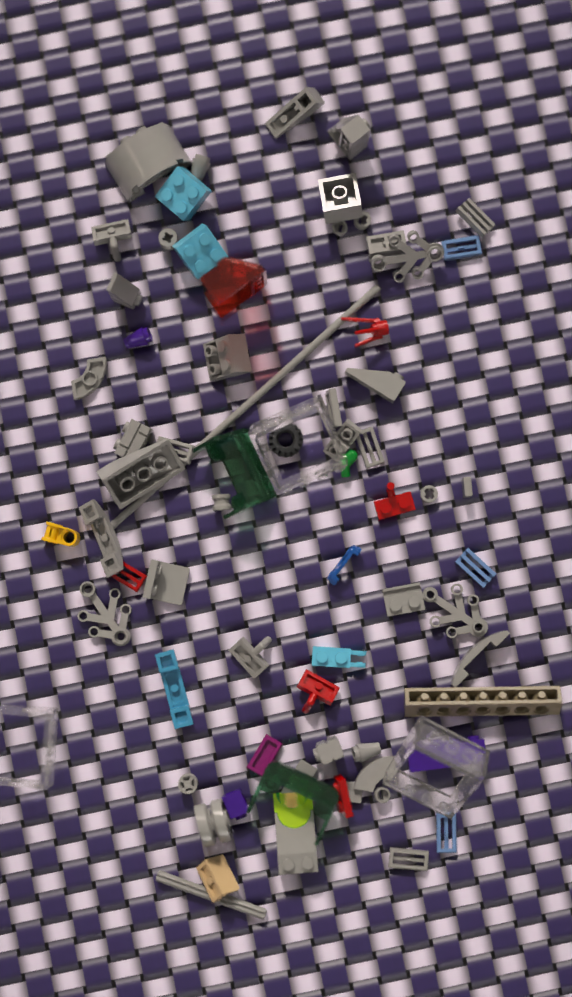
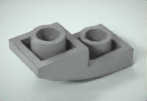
(347, 435)

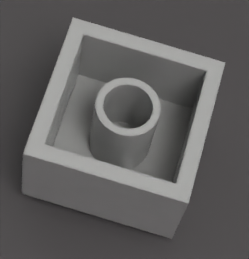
(340, 198)

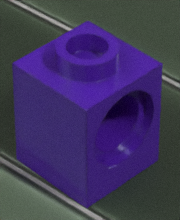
(235, 804)

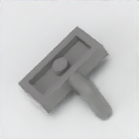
(111, 234)
(249, 656)

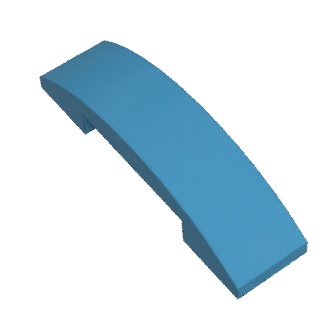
(174, 689)

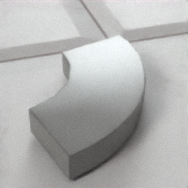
(91, 379)
(372, 774)

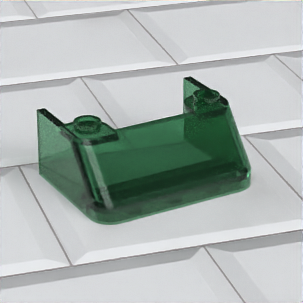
(243, 468)
(280, 774)

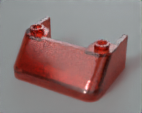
(233, 283)

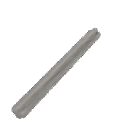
(199, 890)

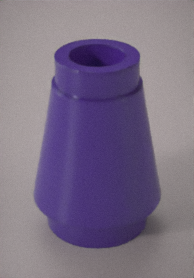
(138, 338)

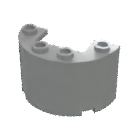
(145, 159)

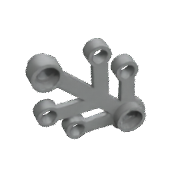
(409, 257)
(457, 613)
(106, 616)

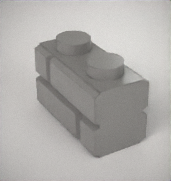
(134, 438)
(328, 750)

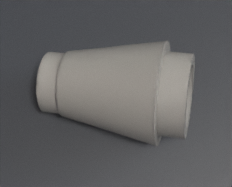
(200, 166)
(365, 751)

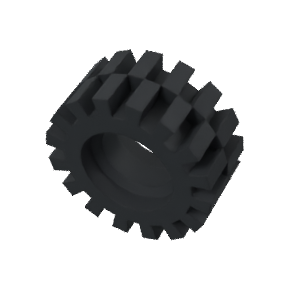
(286, 451)

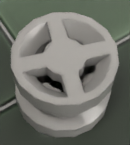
(168, 242)
(221, 502)
(186, 786)

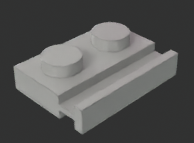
(403, 599)

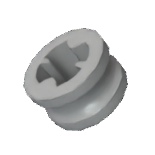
(368, 221)
(435, 494)

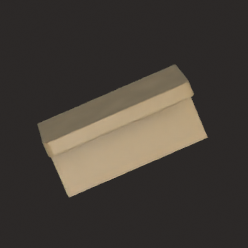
(217, 877)

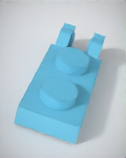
(336, 657)

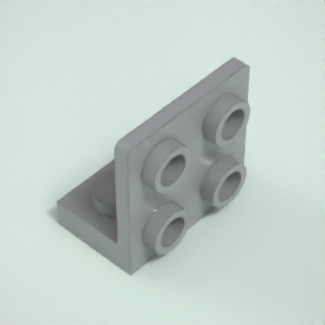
(166, 582)

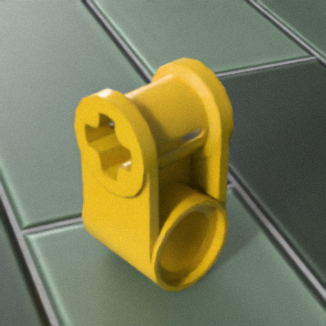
(57, 535)

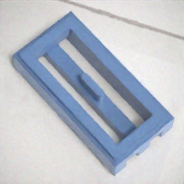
(461, 255)
(471, 574)
(438, 834)

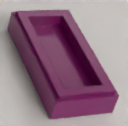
(264, 754)

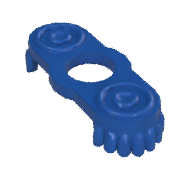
(332, 575)

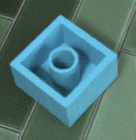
(183, 193)
(199, 251)

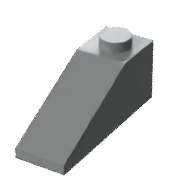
(295, 111)
(124, 292)
(381, 382)

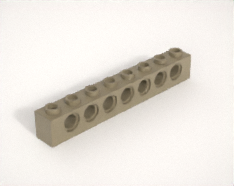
(482, 701)

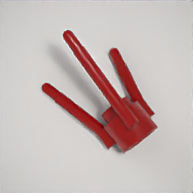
(378, 328)

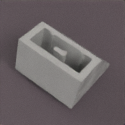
(227, 357)

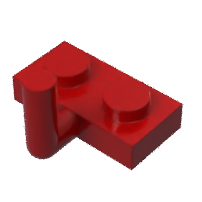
(394, 503)
(317, 689)
(344, 803)

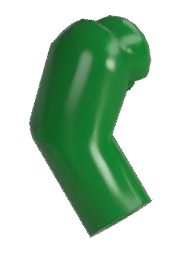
(352, 457)

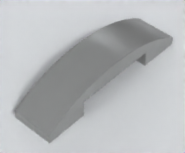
(105, 536)
(459, 673)

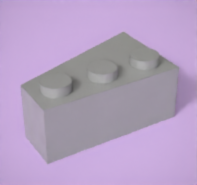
(351, 135)

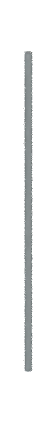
(258, 394)

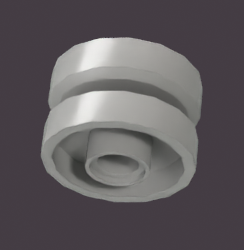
(213, 822)

